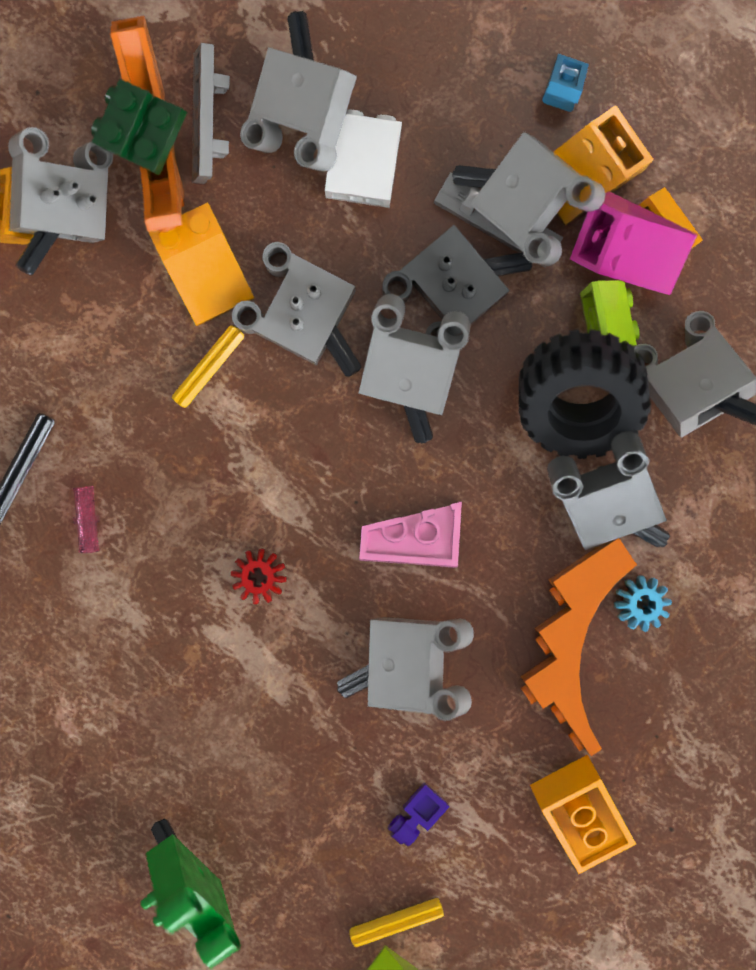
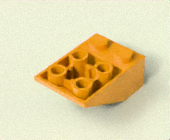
(606, 153)

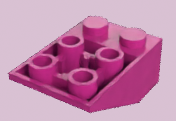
(633, 245)

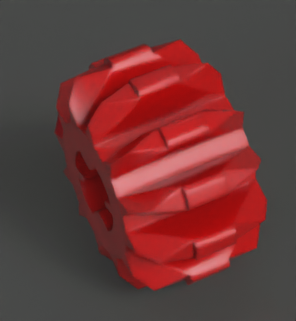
(250, 583)

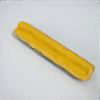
(208, 366)
(396, 922)

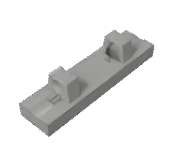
(204, 85)
(457, 201)

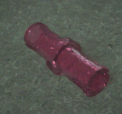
(86, 519)

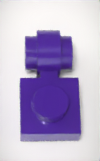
(424, 809)

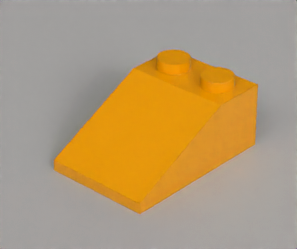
(202, 265)
(582, 814)

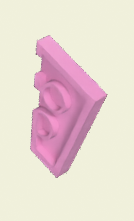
(416, 539)

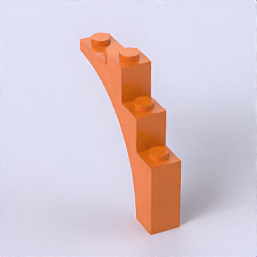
(138, 66)
(557, 678)

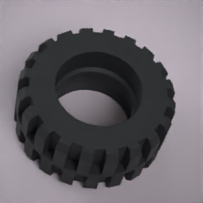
(576, 362)

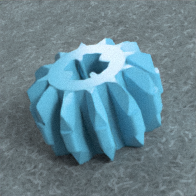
(652, 611)

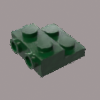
(137, 126)

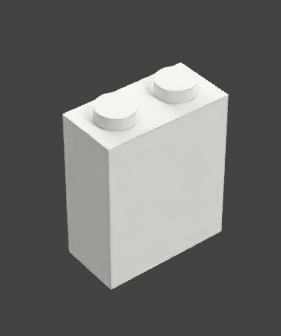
(365, 160)

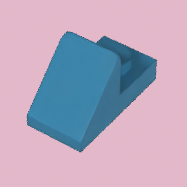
(565, 83)

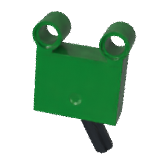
(189, 897)

